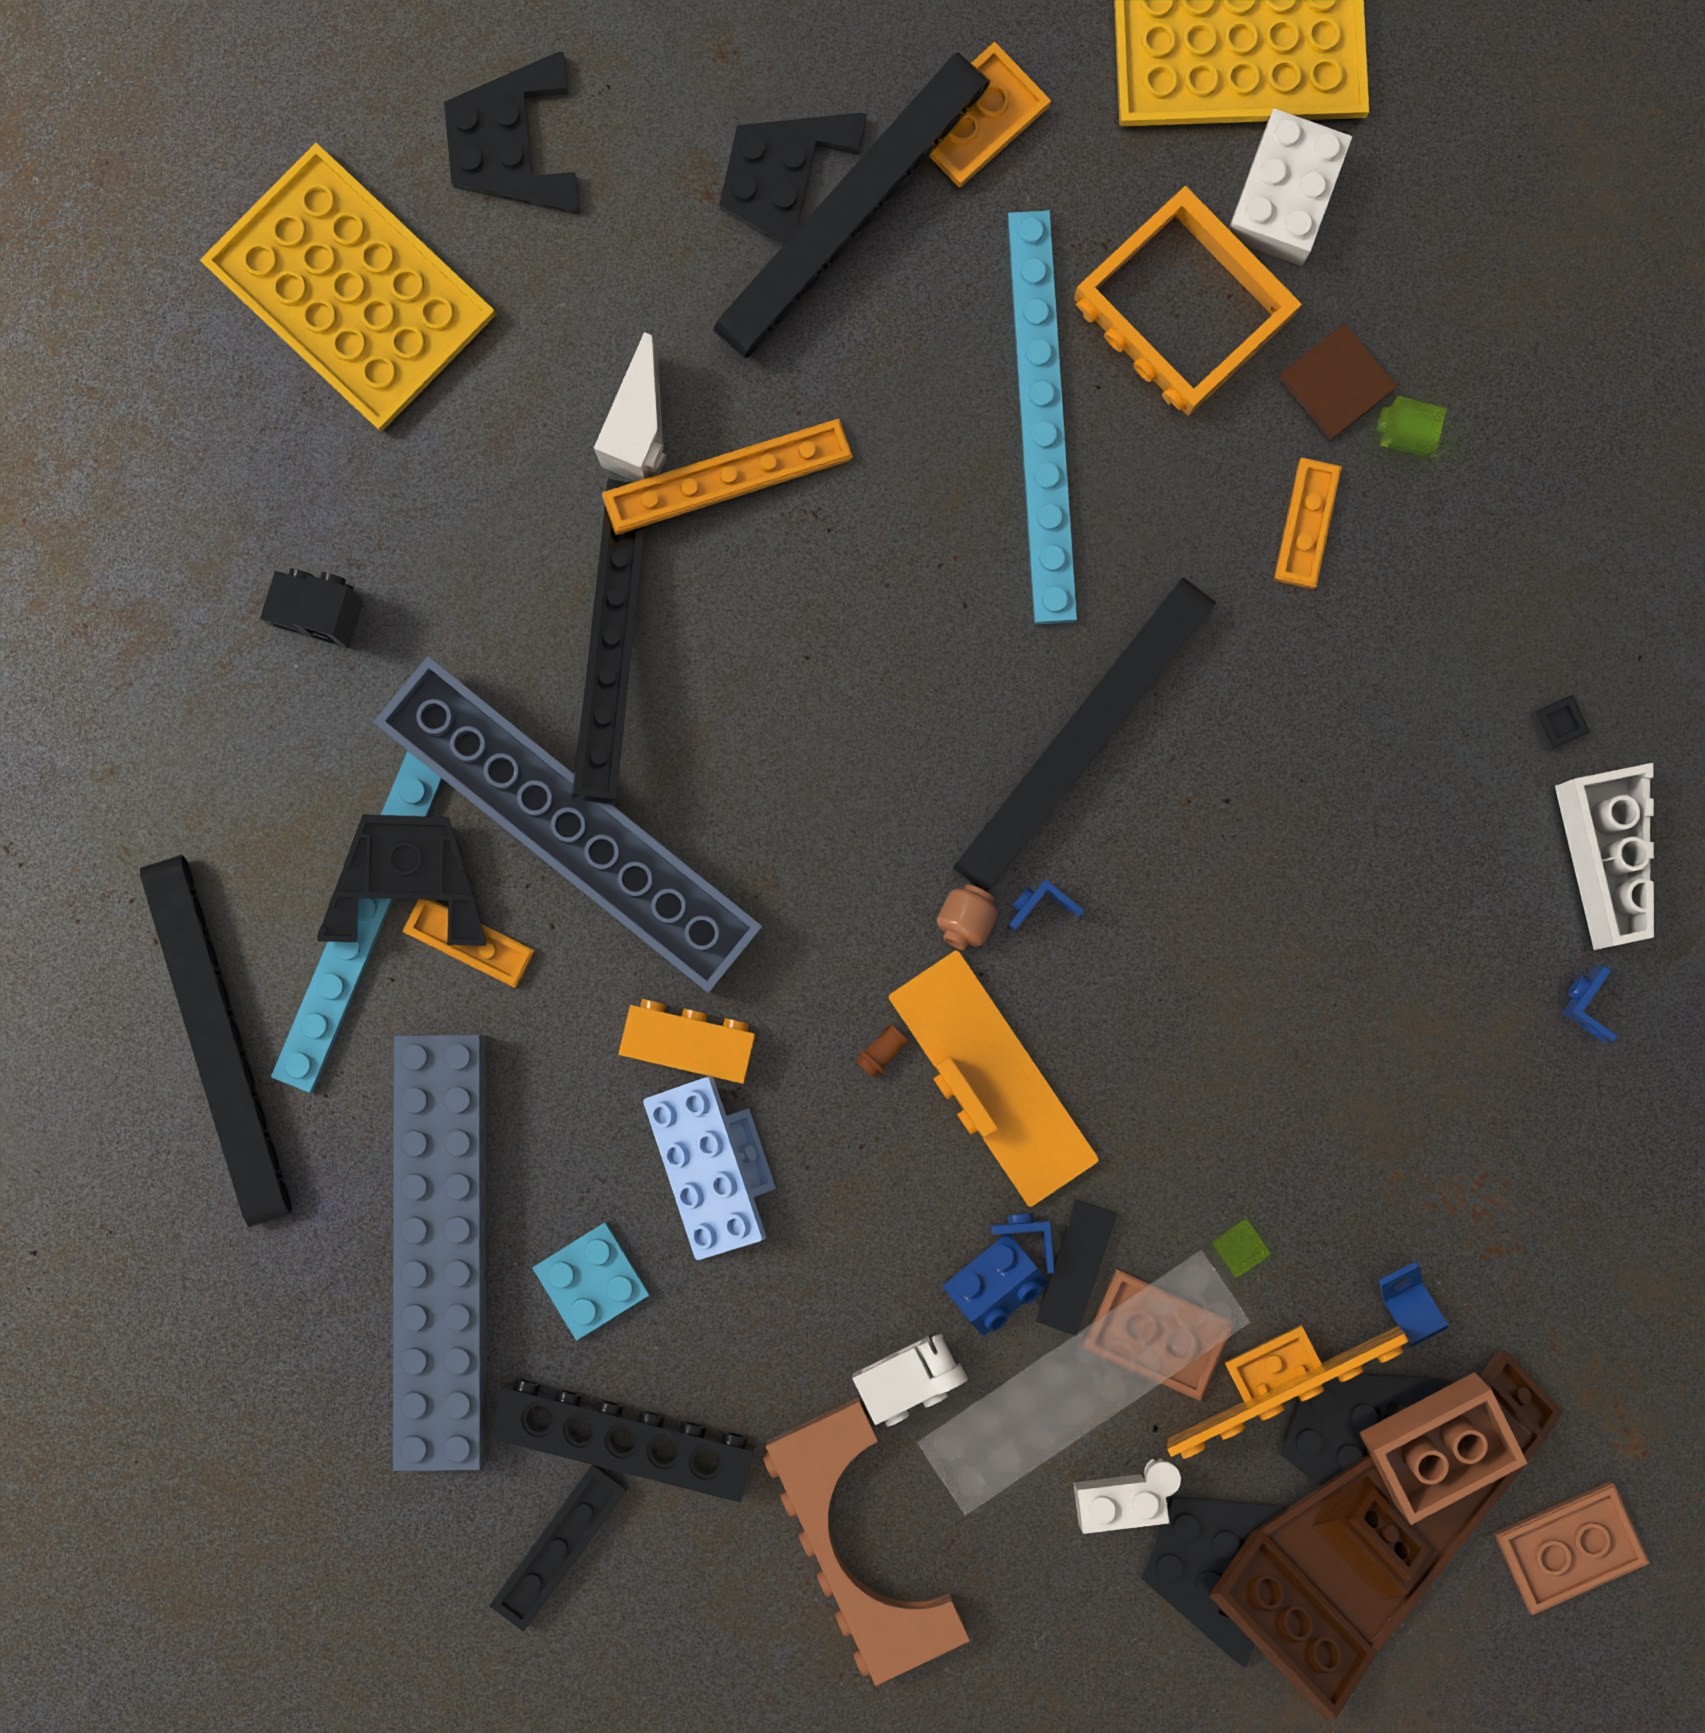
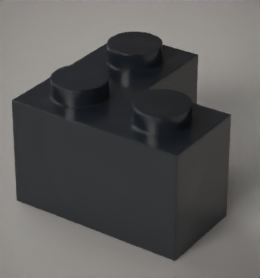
(312, 606)

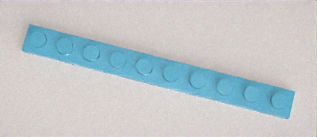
(1041, 417)
(345, 962)

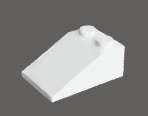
(633, 429)

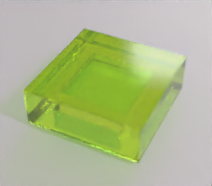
(1240, 1248)

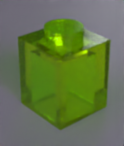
(1411, 426)

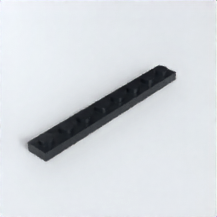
(608, 662)

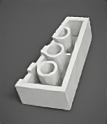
(1612, 851)

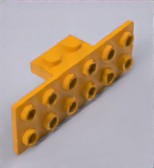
(992, 1079)
(1278, 1373)

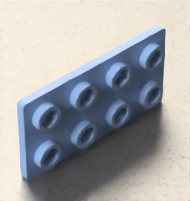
(711, 1166)

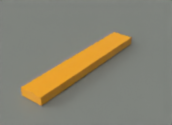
(726, 476)

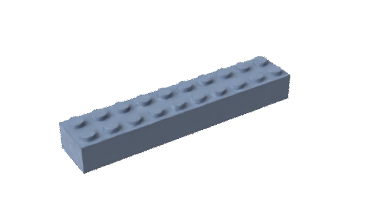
(580, 839)
(439, 1253)

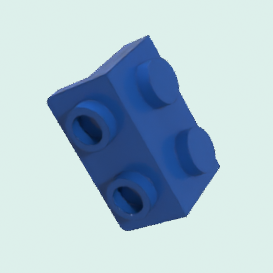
(995, 1285)

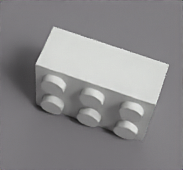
(1289, 187)

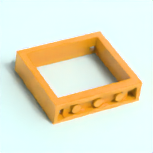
(1232, 256)

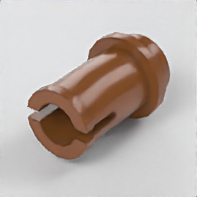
(881, 1051)

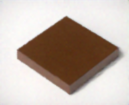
(1337, 381)

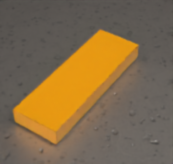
(1307, 523)
(500, 957)

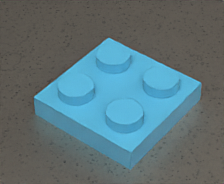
(591, 1281)

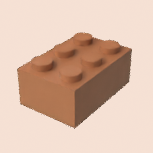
(1443, 1448)

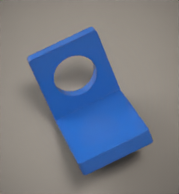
(1030, 898)
(1581, 995)
(1025, 1223)
(1412, 1304)

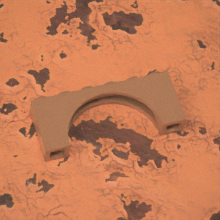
(887, 1631)

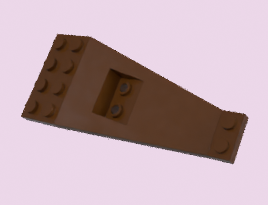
(1327, 1586)

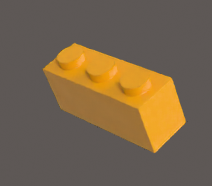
(688, 1041)

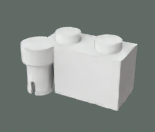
(907, 1379)
(1127, 1499)

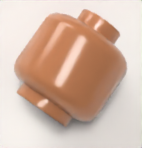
(967, 917)

